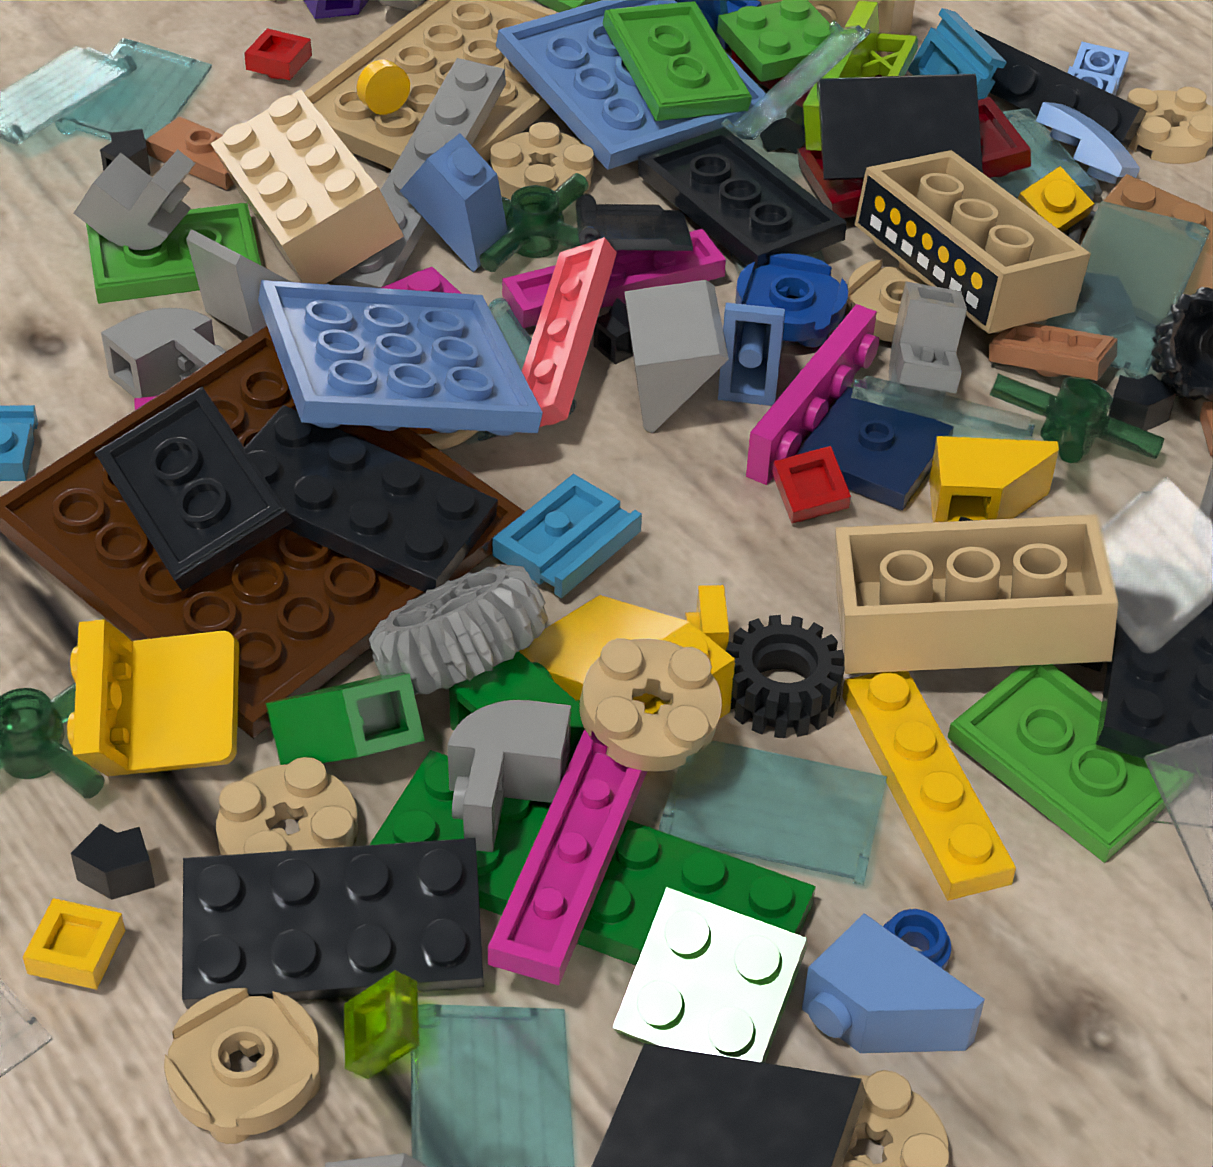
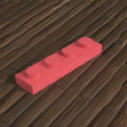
(567, 327)

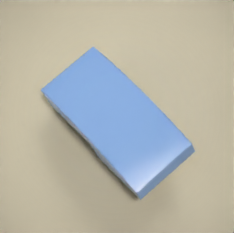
(1100, 66)
(1095, 144)

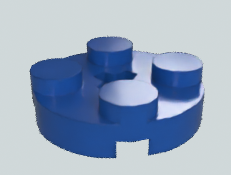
(820, 297)

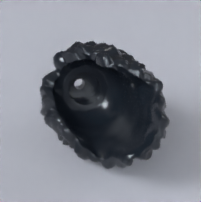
(1186, 346)

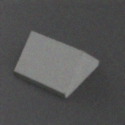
(229, 283)
(674, 345)

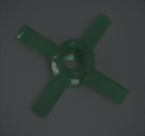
(536, 222)
(1076, 417)
(34, 737)

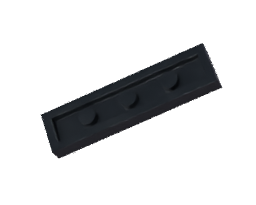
(1031, 82)

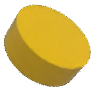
(383, 87)

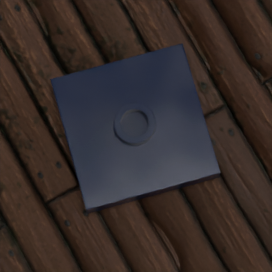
(878, 447)

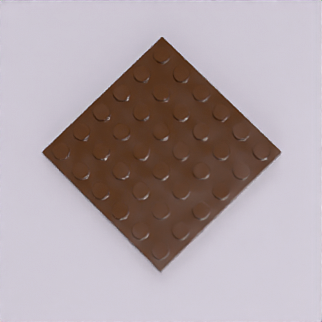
(285, 600)

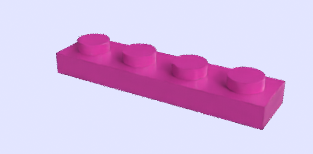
(630, 272)
(812, 393)
(566, 865)

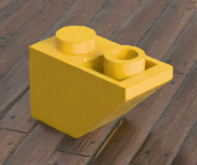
(989, 477)

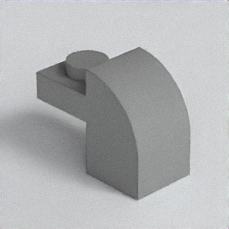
(133, 206)
(927, 340)
(158, 349)
(506, 752)

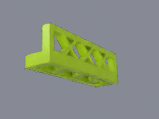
(862, 62)

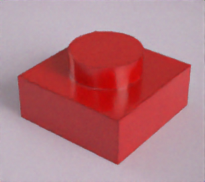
(278, 54)
(811, 484)

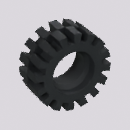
(789, 649)

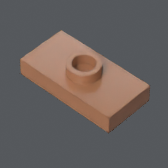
(193, 142)
(1054, 350)

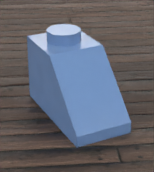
(459, 199)
(754, 353)
(888, 995)

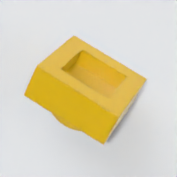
(1057, 199)
(711, 614)
(74, 943)

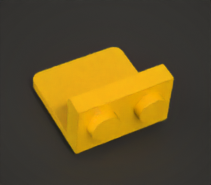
(153, 700)

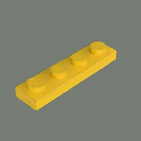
(928, 784)

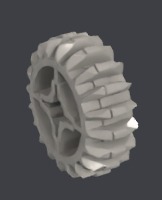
(460, 628)

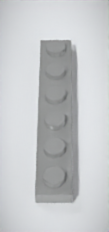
(457, 108)

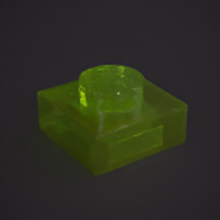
(381, 1024)

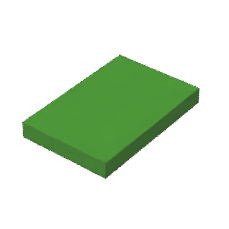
(676, 60)
(168, 267)
(1041, 742)

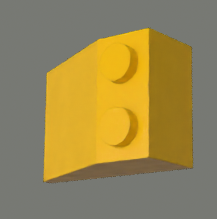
(578, 638)

